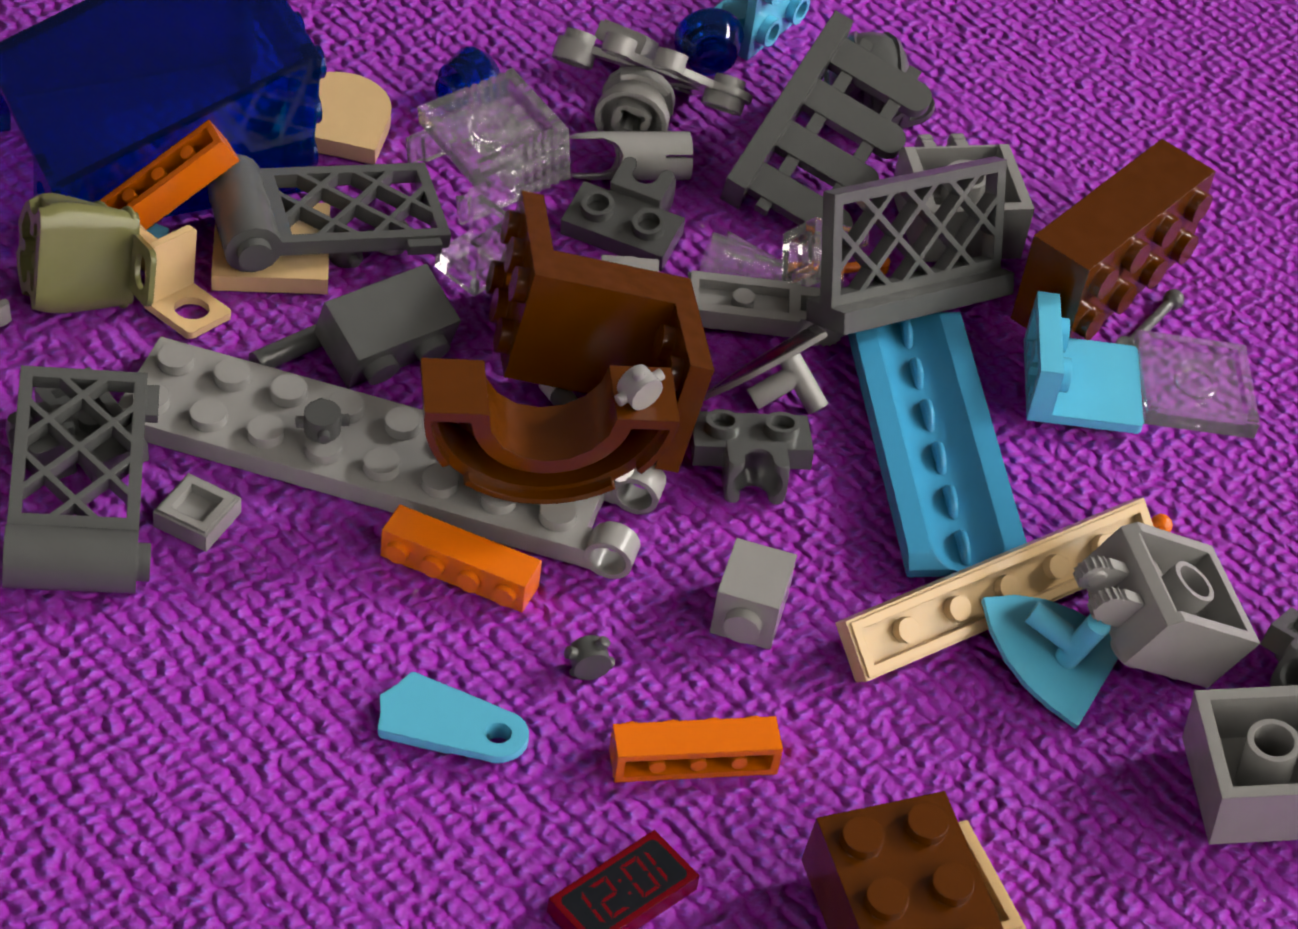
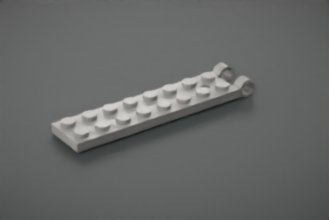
(246, 420)

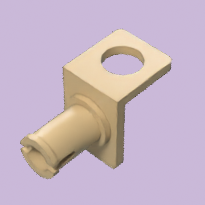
(176, 284)

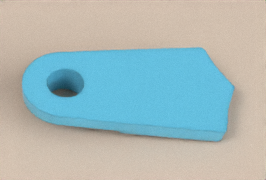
(449, 721)

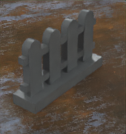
(827, 106)

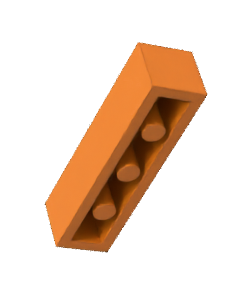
(175, 175)
(460, 558)
(695, 749)

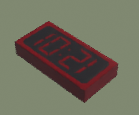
(626, 888)

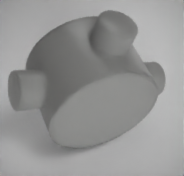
(639, 387)

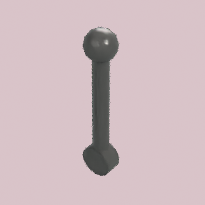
(1172, 300)

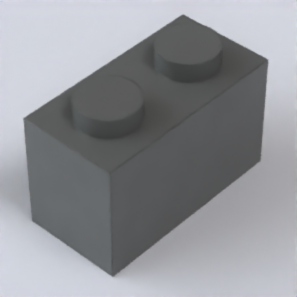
(387, 326)

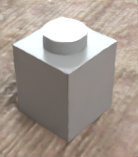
(753, 593)

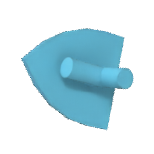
(1052, 651)

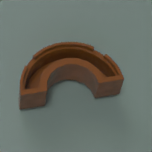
(540, 451)

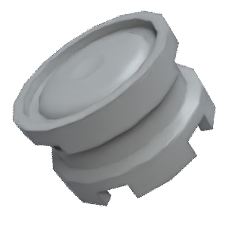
(635, 101)

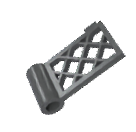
(257, 217)
(81, 548)

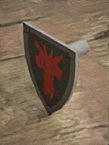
(793, 376)

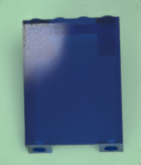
(131, 78)

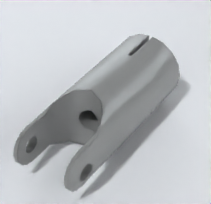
(648, 149)

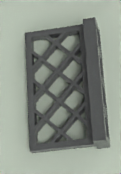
(910, 292)

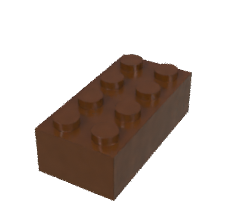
(1118, 239)
(897, 869)

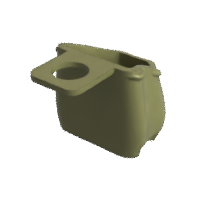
(82, 255)

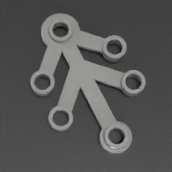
(722, 93)

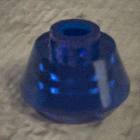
(710, 40)
(463, 69)

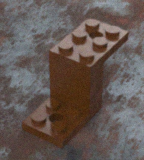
(576, 315)

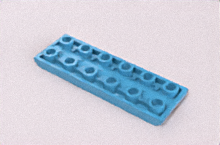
(935, 444)

